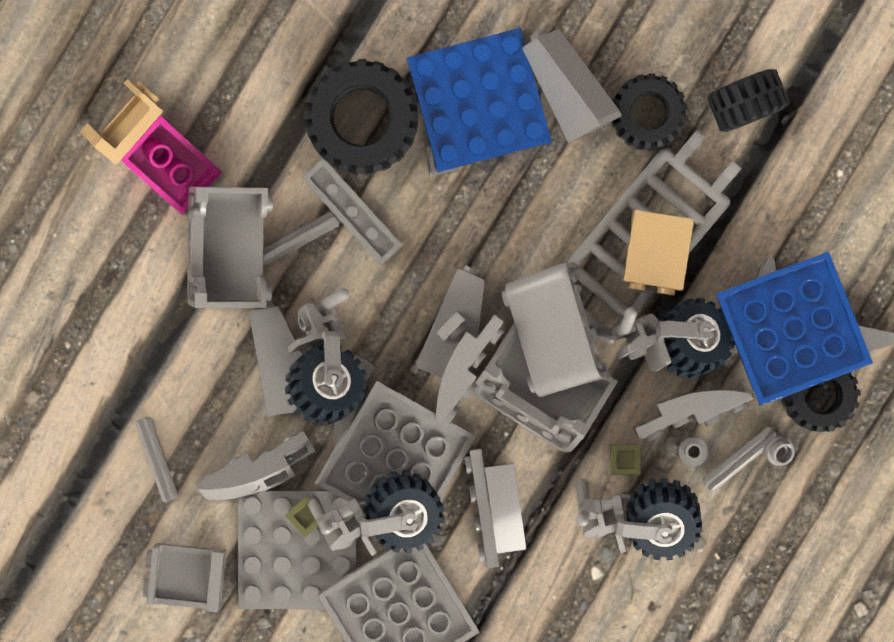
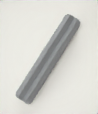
(299, 237)
(156, 459)
(739, 459)

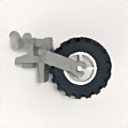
(687, 338)
(324, 379)
(398, 513)
(660, 518)

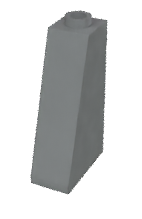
(569, 85)
(466, 298)
(271, 339)

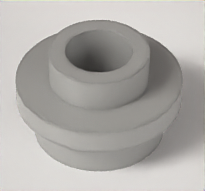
(684, 447)
(785, 454)

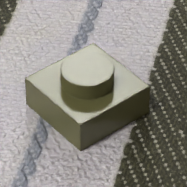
(625, 459)
(302, 517)

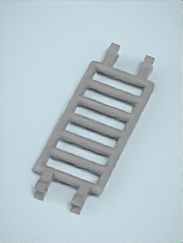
(629, 200)

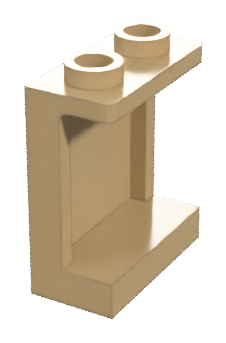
(127, 125)
(657, 252)

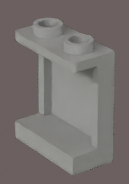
(185, 576)

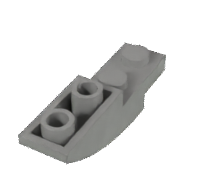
(457, 379)
(702, 404)
(246, 478)

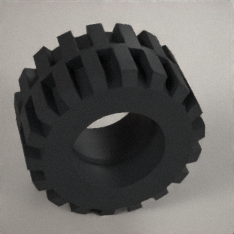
(667, 94)
(748, 100)
(832, 418)

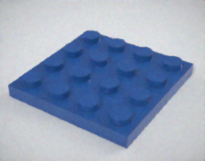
(478, 100)
(794, 328)

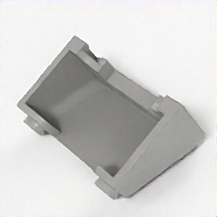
(227, 247)
(554, 330)
(556, 418)

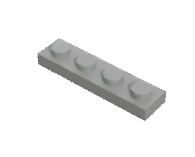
(352, 211)
(483, 520)

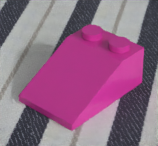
(170, 164)

